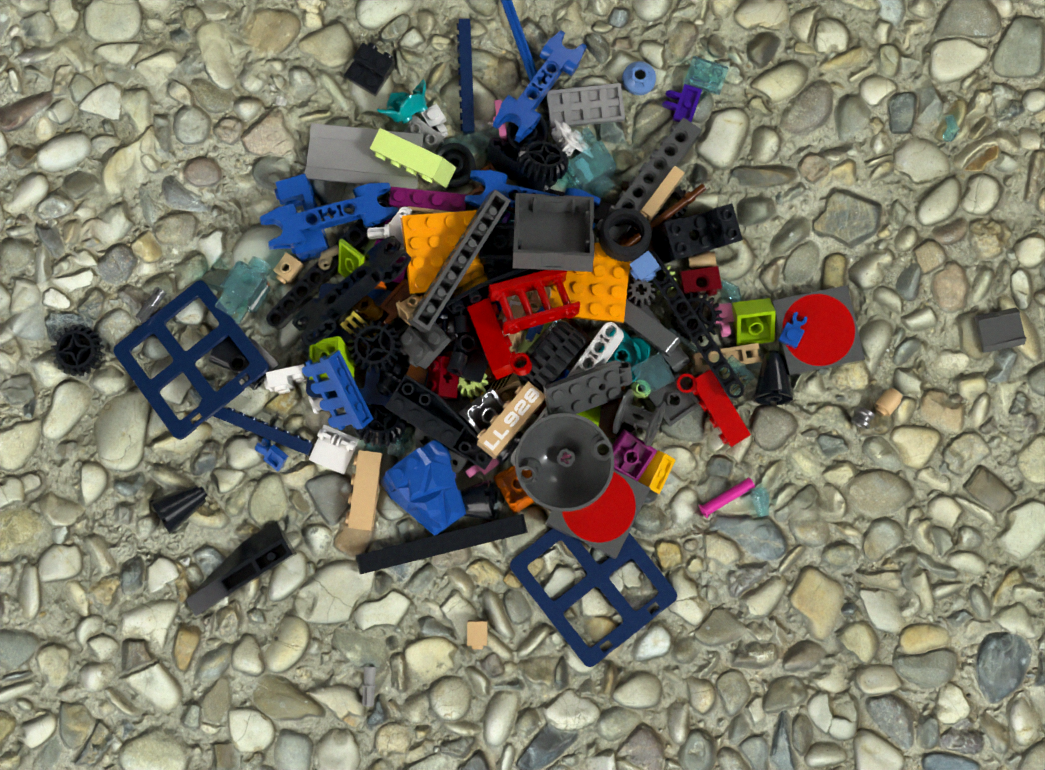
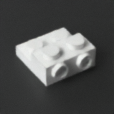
(282, 379)

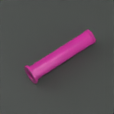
(726, 497)

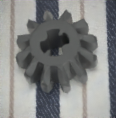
(646, 287)

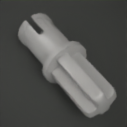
(368, 686)

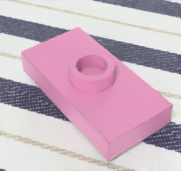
(502, 130)

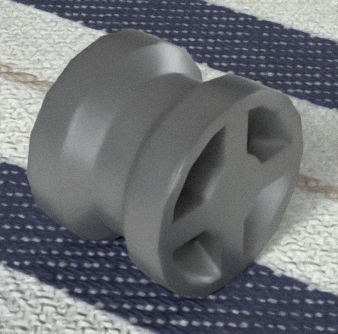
(863, 418)

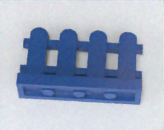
(347, 392)

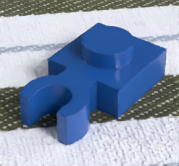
(792, 333)

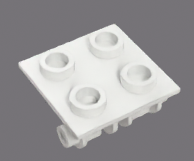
(568, 139)
(333, 449)

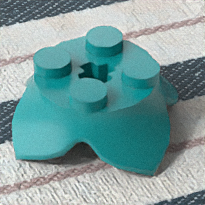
(402, 105)
(634, 349)

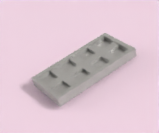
(586, 105)

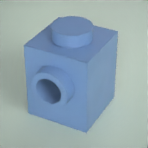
(644, 267)

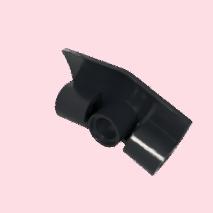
(227, 354)
(468, 362)

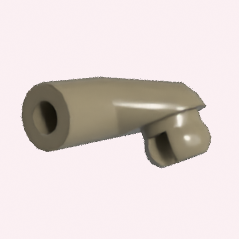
(326, 257)

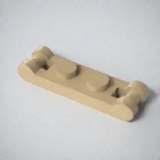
(738, 352)

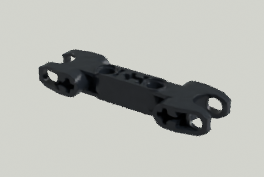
(323, 313)

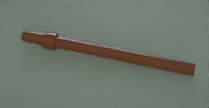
(688, 198)

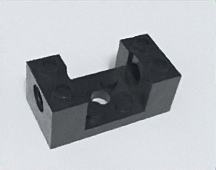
(713, 230)

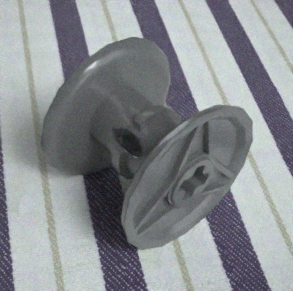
(638, 417)

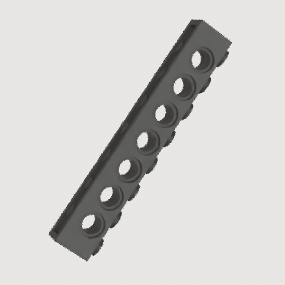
(684, 131)
(458, 261)

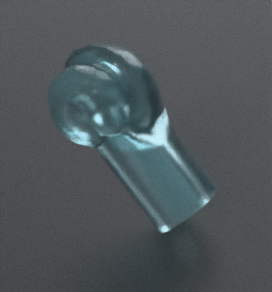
(952, 129)
(733, 291)

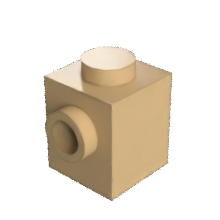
(288, 269)

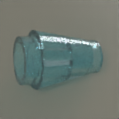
(760, 499)

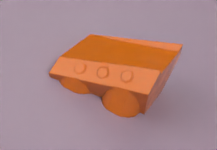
(512, 490)

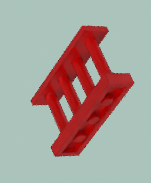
(527, 283)

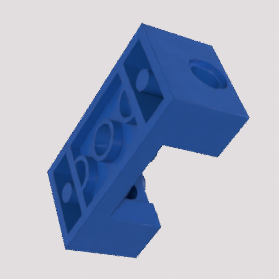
(299, 192)

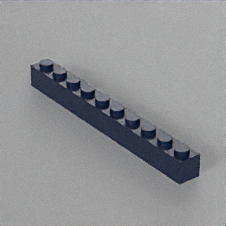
(466, 80)
(261, 428)

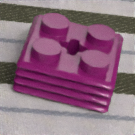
(641, 454)

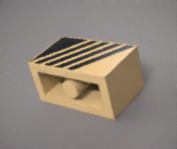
(505, 386)

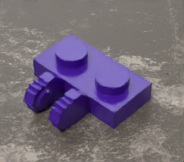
(687, 102)

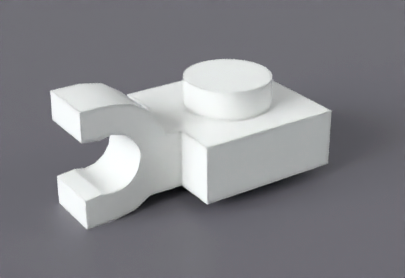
(435, 118)

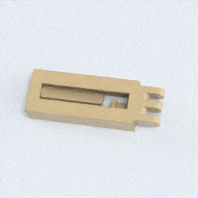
(662, 193)

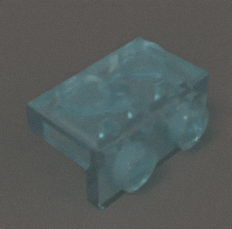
(706, 75)

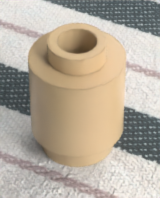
(888, 402)

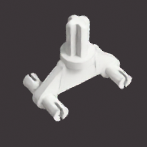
(392, 229)

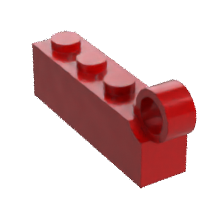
(494, 342)
(718, 405)

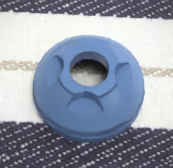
(638, 86)

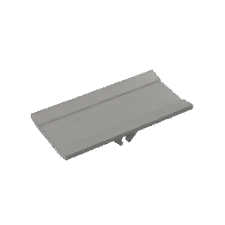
(346, 157)

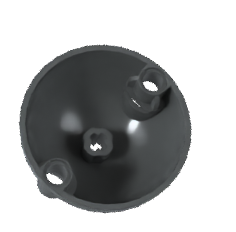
(558, 482)

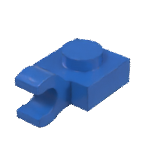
(273, 455)

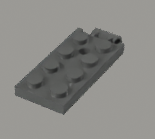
(582, 390)

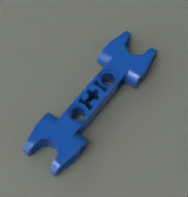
(523, 111)
(497, 181)
(295, 225)

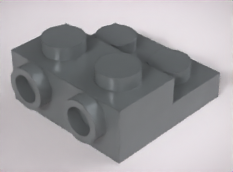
(423, 346)

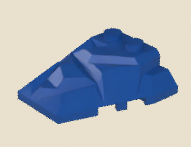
(426, 487)

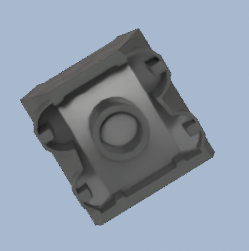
(1000, 330)
(482, 410)

